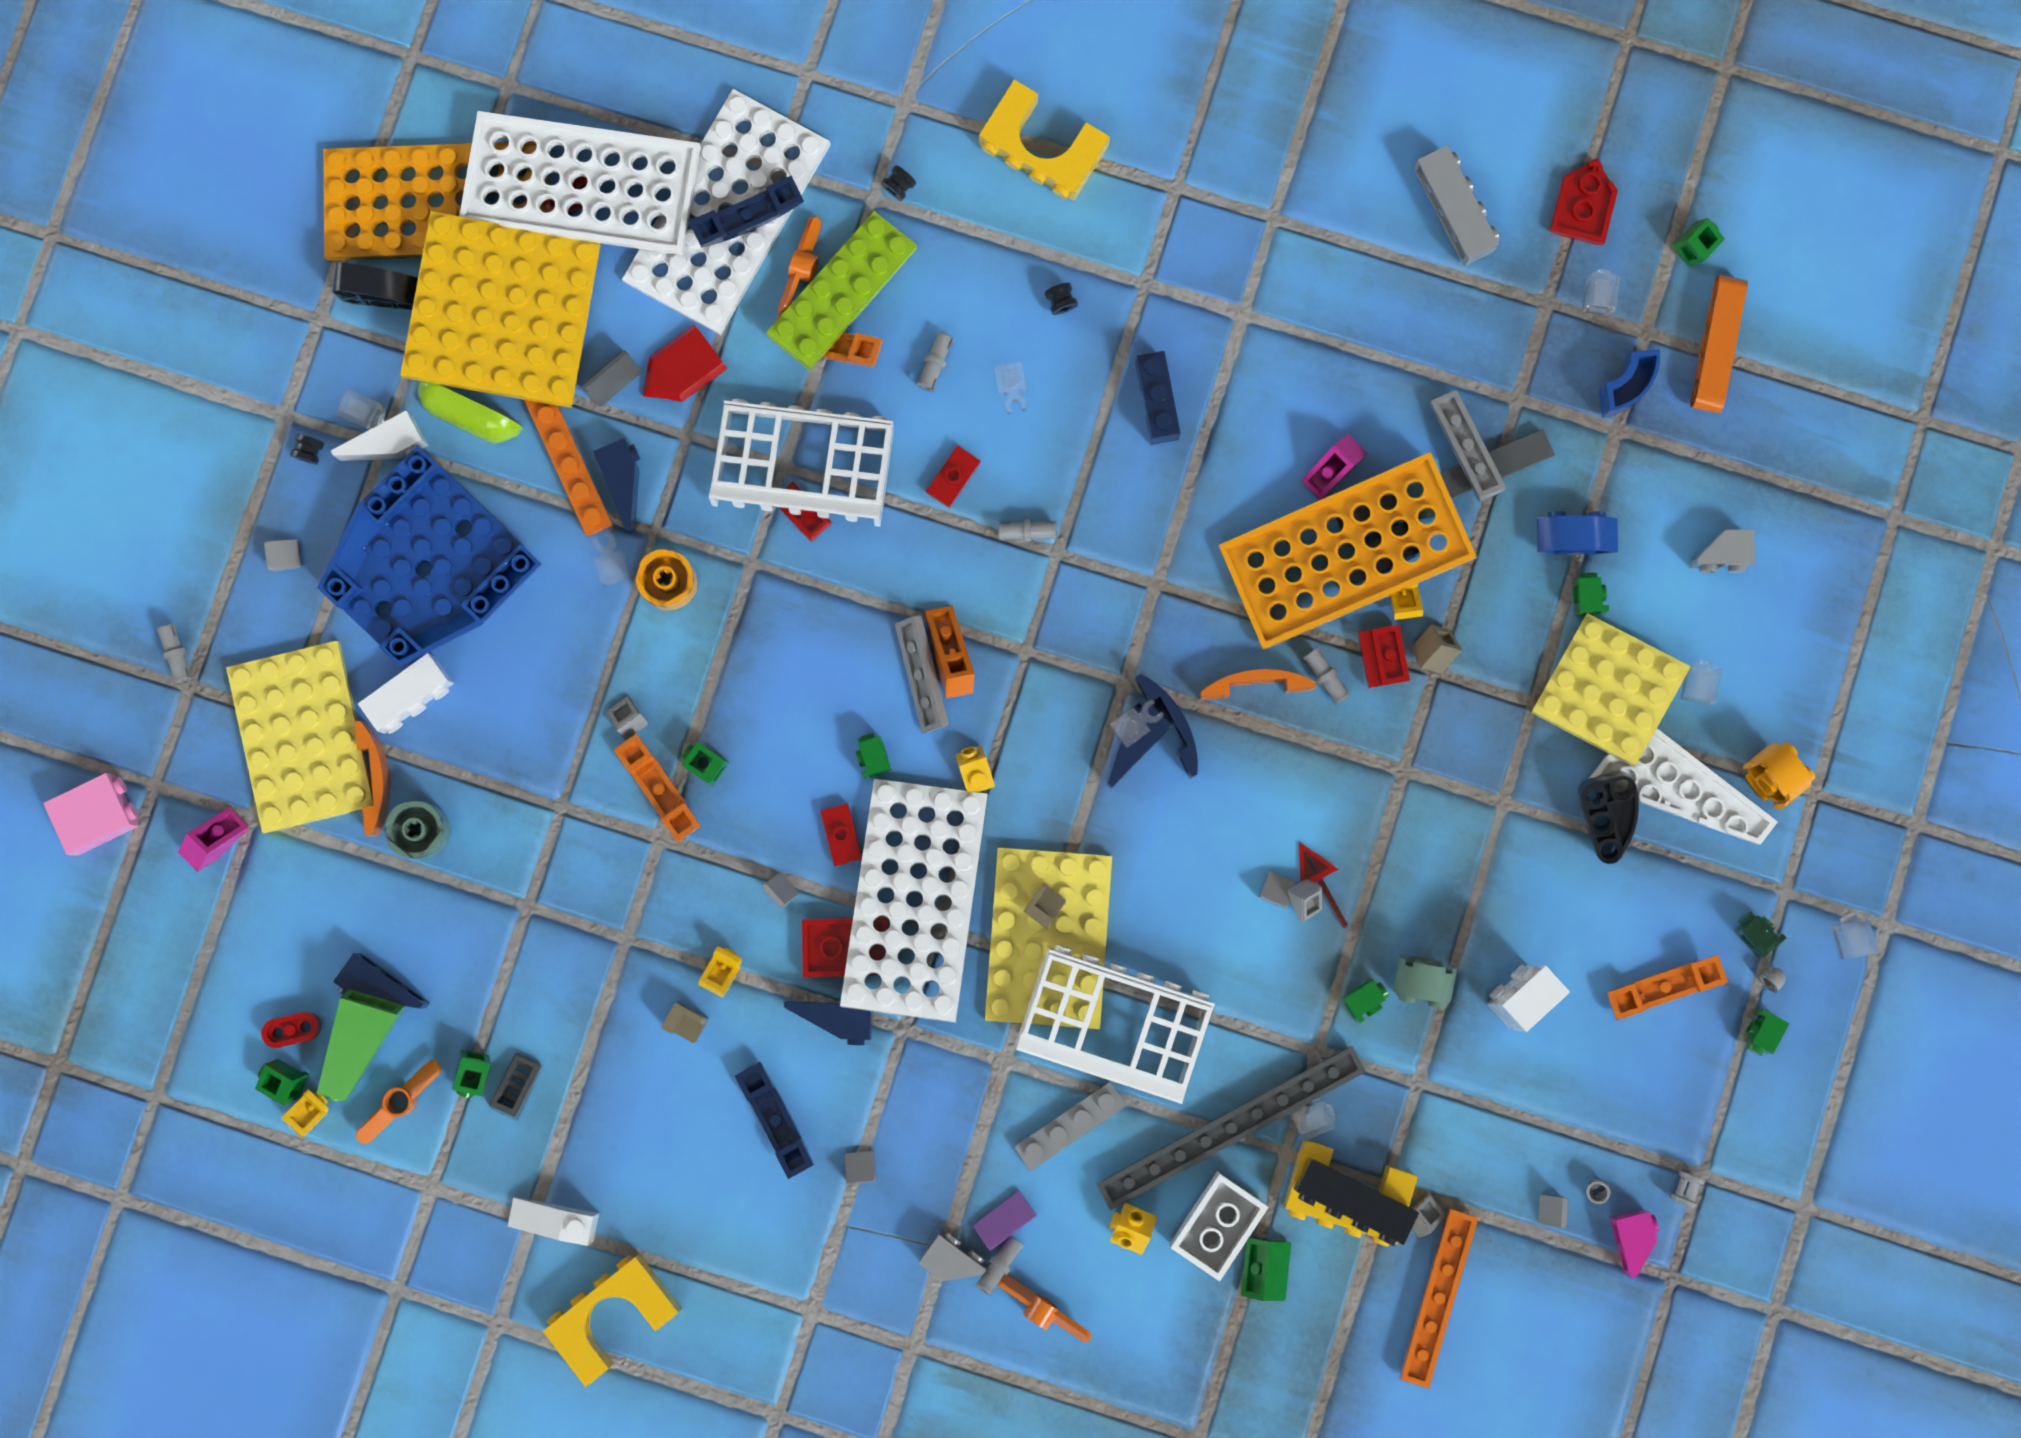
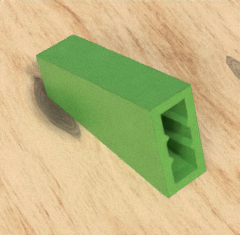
(356, 1038)

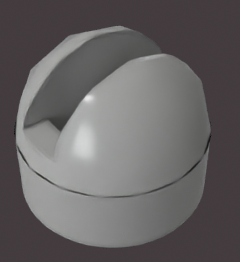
(1773, 979)
(1601, 1196)

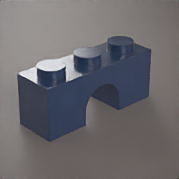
(1158, 397)

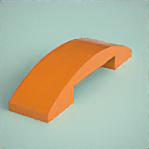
(854, 349)
(1292, 682)
(657, 787)
(374, 815)
(1667, 986)

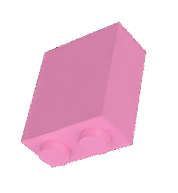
(92, 814)

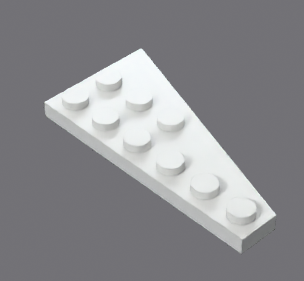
(1685, 787)

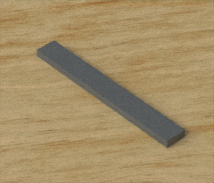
(1507, 460)

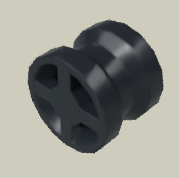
(898, 183)
(1061, 298)
(307, 449)

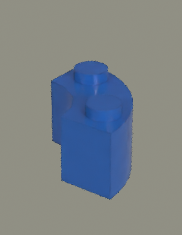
(1635, 380)
(1577, 534)

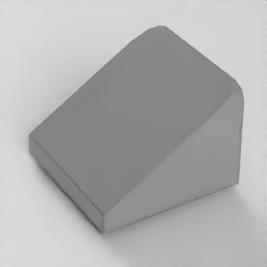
(282, 555)
(627, 717)
(1276, 889)
(780, 890)
(1306, 899)
(860, 1167)
(1553, 1210)
(1429, 1216)

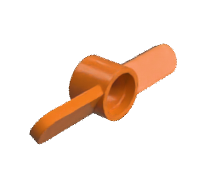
(803, 262)
(387, 1113)
(1041, 1310)

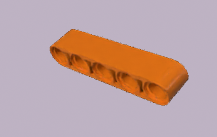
(1719, 344)

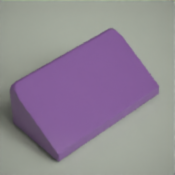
(1004, 1220)

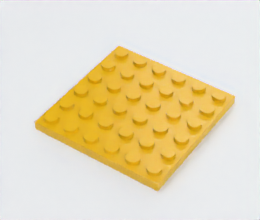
(500, 310)

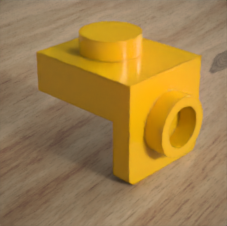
(1406, 603)
(975, 769)
(721, 971)
(306, 1113)

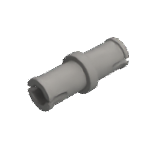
(935, 362)
(1028, 530)
(174, 653)
(1326, 675)
(999, 1265)

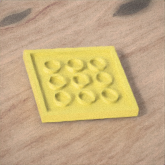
(1611, 690)

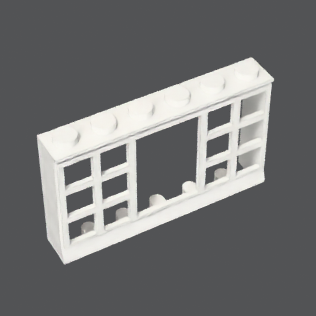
(796, 500)
(1101, 1066)

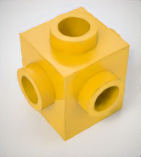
(1132, 1228)

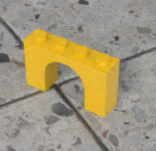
(1063, 173)
(1394, 1184)
(572, 1333)

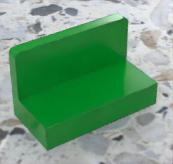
(1266, 1269)

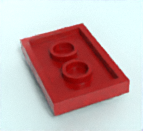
(827, 945)

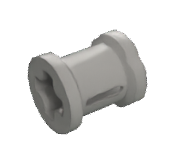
(1682, 1187)

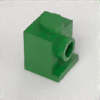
(1698, 242)
(1589, 595)
(872, 755)
(712, 772)
(1365, 999)
(1765, 1032)
(280, 1081)
(472, 1085)

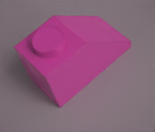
(1334, 466)
(212, 839)
(1634, 1239)

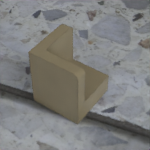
(1436, 649)
(1044, 906)
(685, 1022)

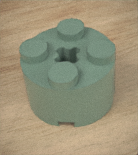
(401, 830)
(1424, 980)

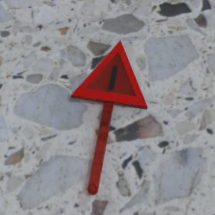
(1315, 869)

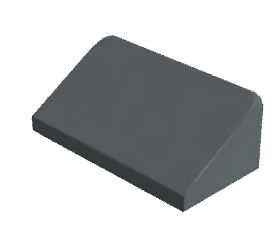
(611, 378)

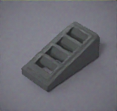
(525, 1090)

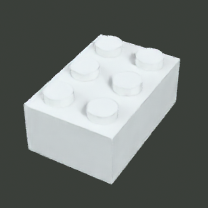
(1527, 997)
(1218, 1226)

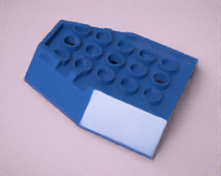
(415, 520)

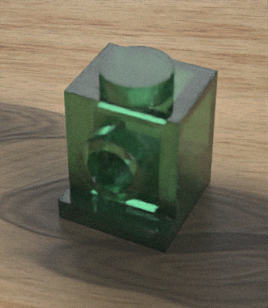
(1758, 934)

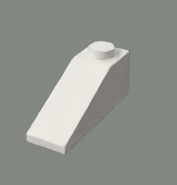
(386, 441)
(554, 1221)

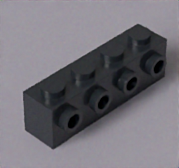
(1356, 1201)

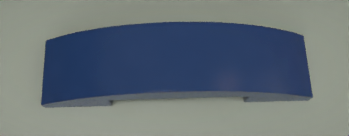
(748, 214)
(1153, 692)
(775, 1120)

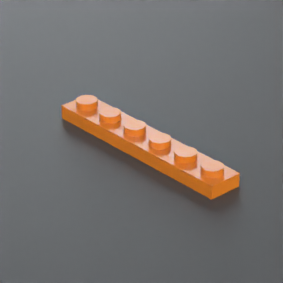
(570, 467)
(1438, 1298)

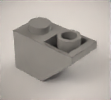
(1727, 550)
(950, 1261)

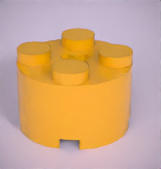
(651, 574)
(1778, 774)

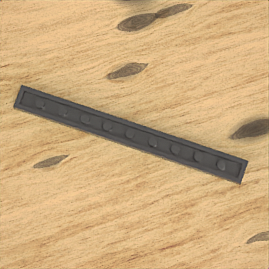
(1230, 1127)

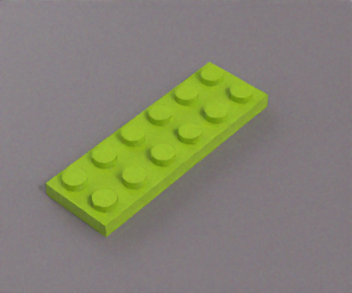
(841, 290)

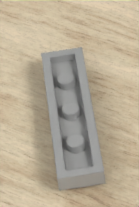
(1467, 445)
(921, 674)
(1070, 1126)

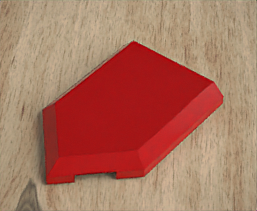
(1585, 205)
(682, 367)

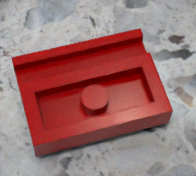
(1383, 656)

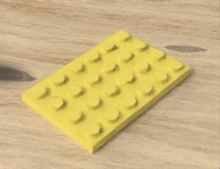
(300, 736)
(1021, 942)

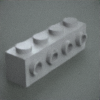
(1456, 205)

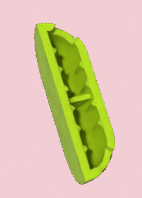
(466, 414)

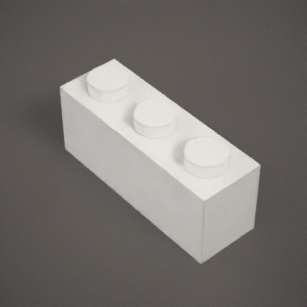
(406, 694)

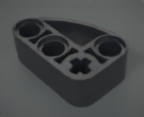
(374, 286)
(1619, 808)

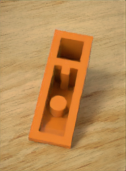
(950, 652)

